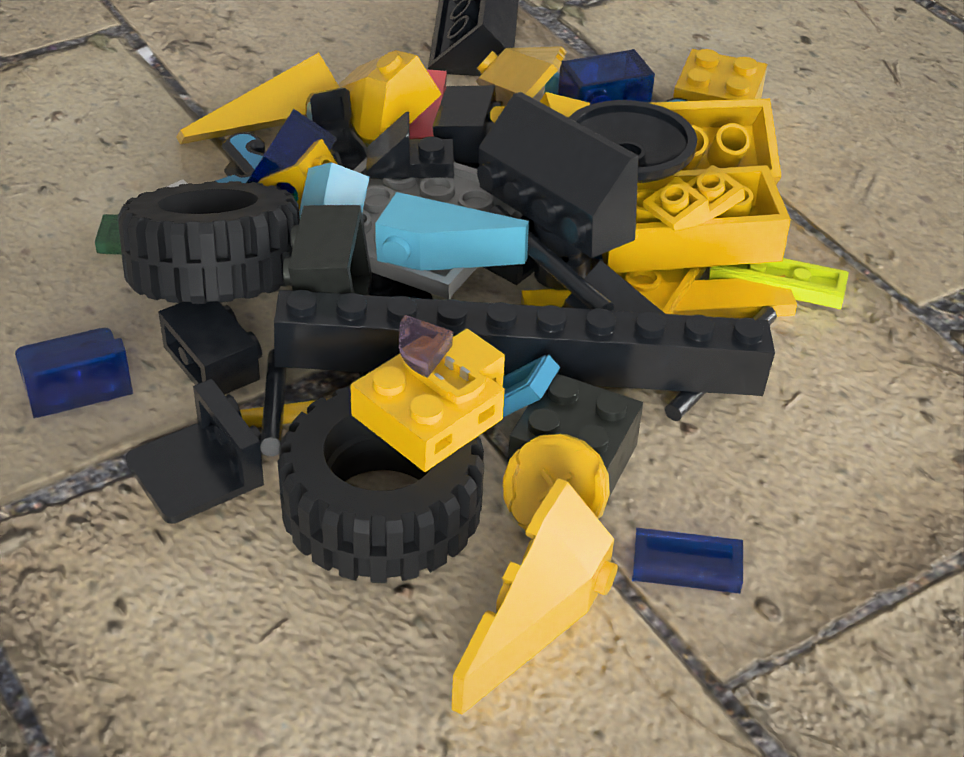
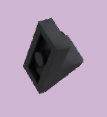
(399, 157)

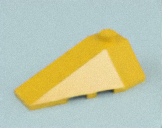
(520, 70)
(387, 90)
(264, 105)

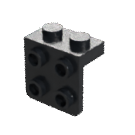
(200, 462)

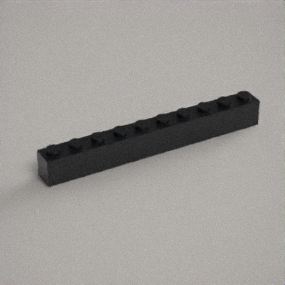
(587, 344)

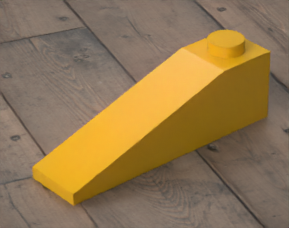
(541, 597)

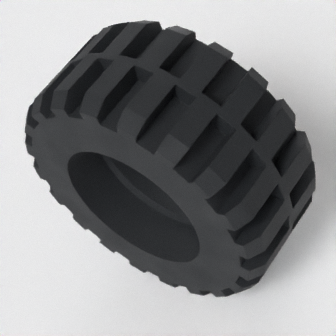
(207, 241)
(371, 529)

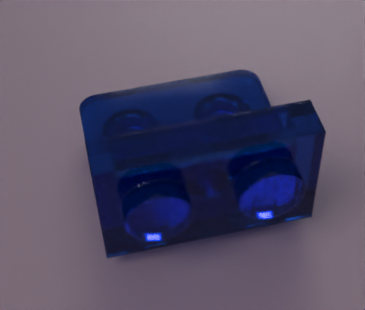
(74, 371)

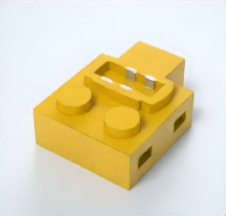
(438, 413)

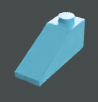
(447, 236)

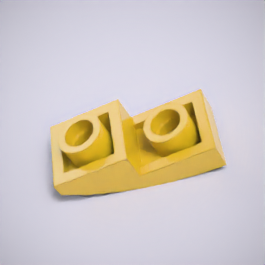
(693, 203)

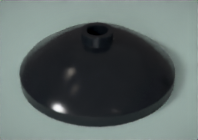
(648, 130)

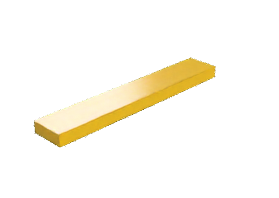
(704, 297)

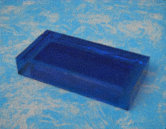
(688, 560)

